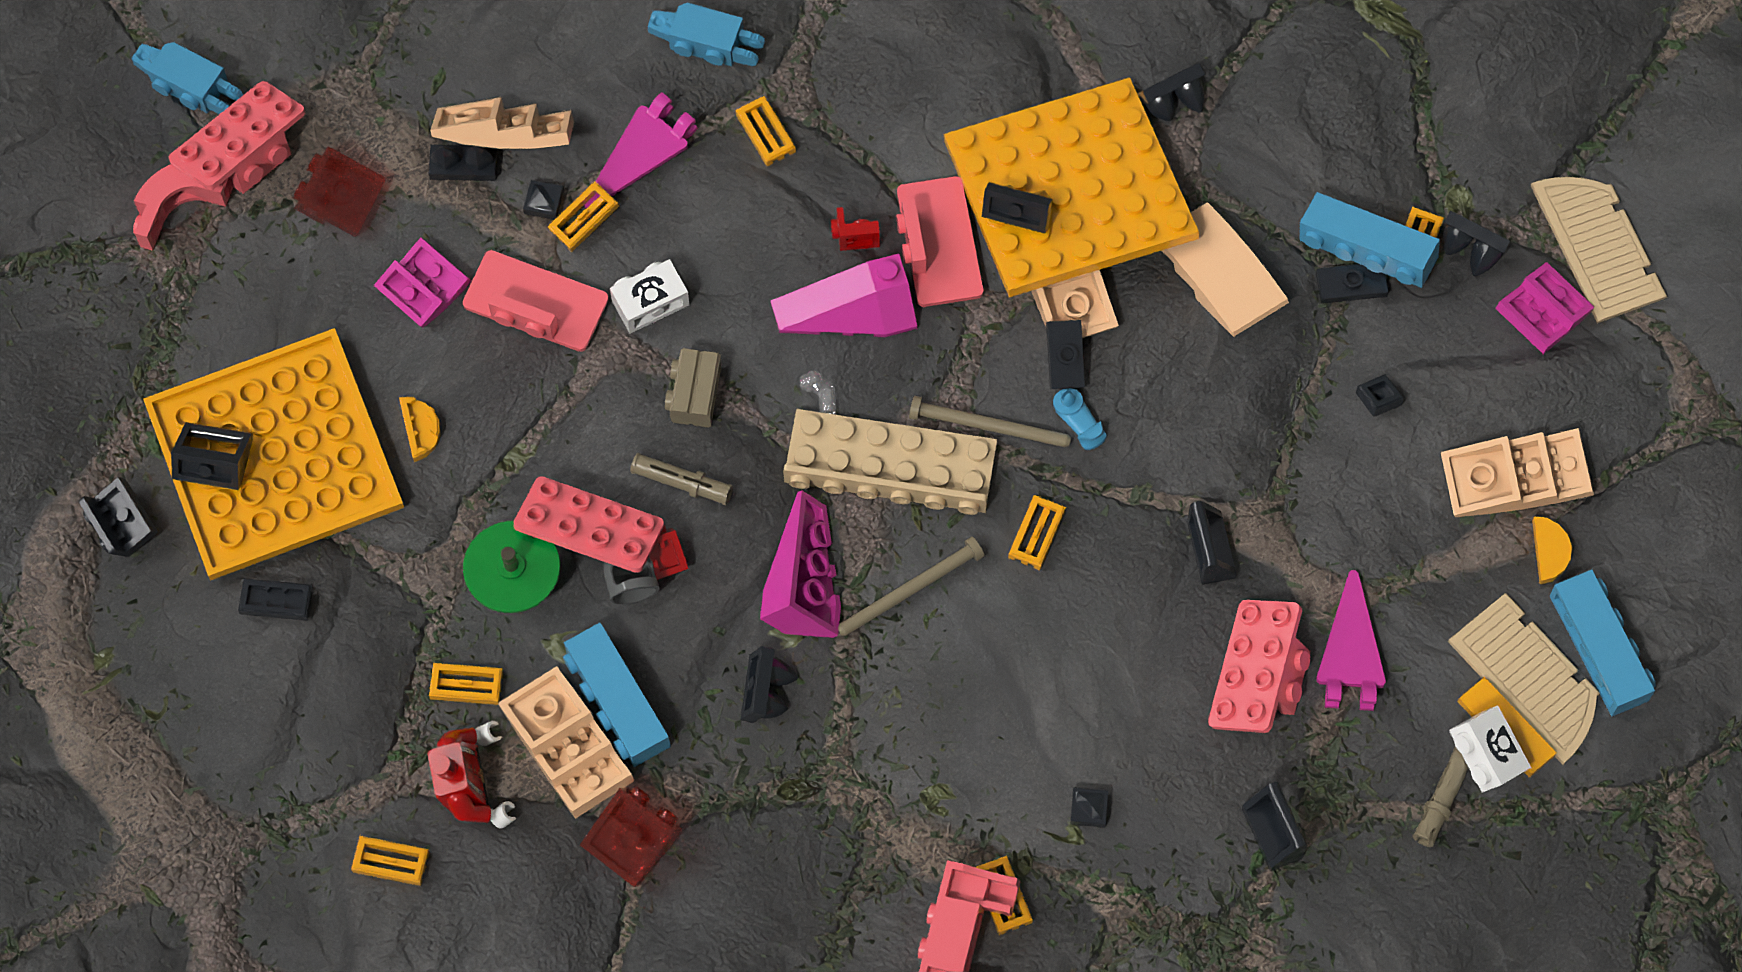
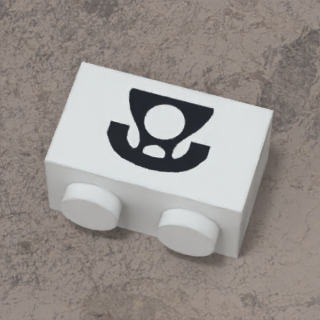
(649, 295)
(1489, 749)

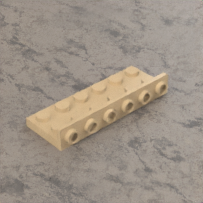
(890, 461)

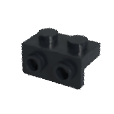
(118, 518)

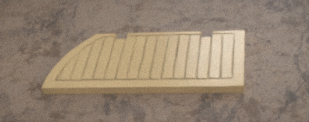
(1598, 245)
(1529, 674)

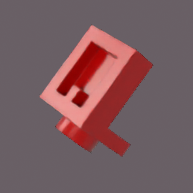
(855, 235)
(667, 554)

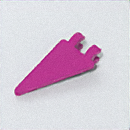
(645, 146)
(1351, 650)

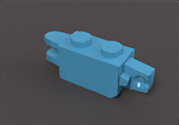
(706, 35)
(186, 76)

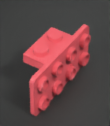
(241, 141)
(939, 241)
(535, 301)
(588, 524)
(1260, 668)

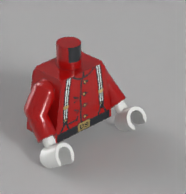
(460, 778)

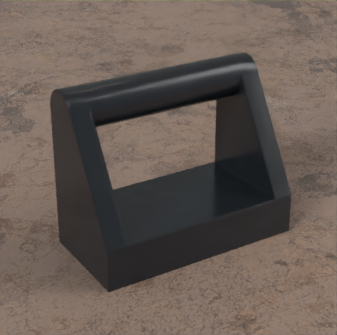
(210, 466)
(1210, 543)
(1274, 827)

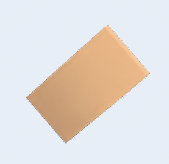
(490, 125)
(1226, 274)
(1078, 299)
(1517, 473)
(566, 742)

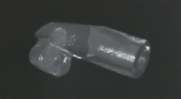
(817, 383)

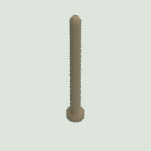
(919, 408)
(970, 551)

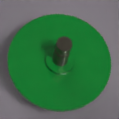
(510, 569)

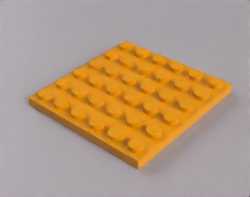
(1096, 164)
(310, 457)

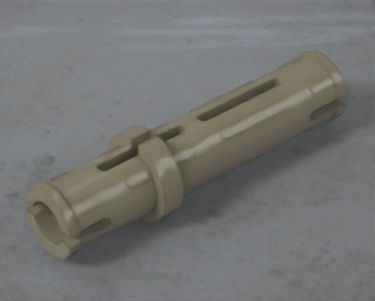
(695, 483)
(1438, 808)

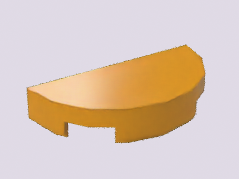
(421, 427)
(1551, 547)

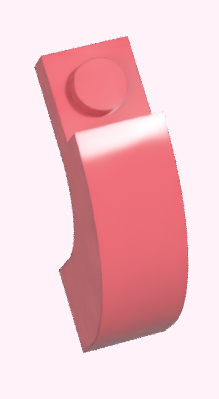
(163, 194)

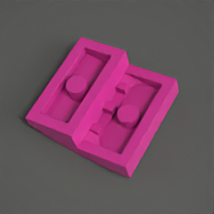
(422, 283)
(1544, 307)

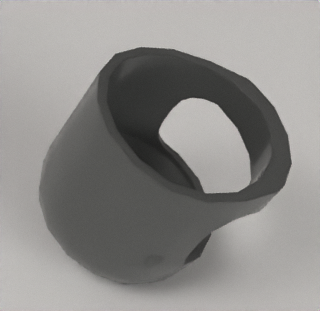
(630, 587)

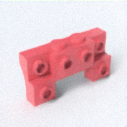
(959, 914)

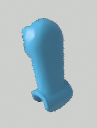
(1073, 410)

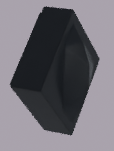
(543, 200)
(1379, 395)
(1089, 807)

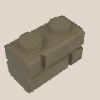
(694, 387)

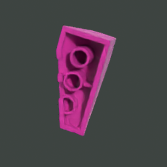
(858, 300)
(799, 584)

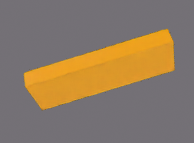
(1485, 696)

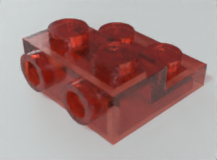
(338, 191)
(631, 835)

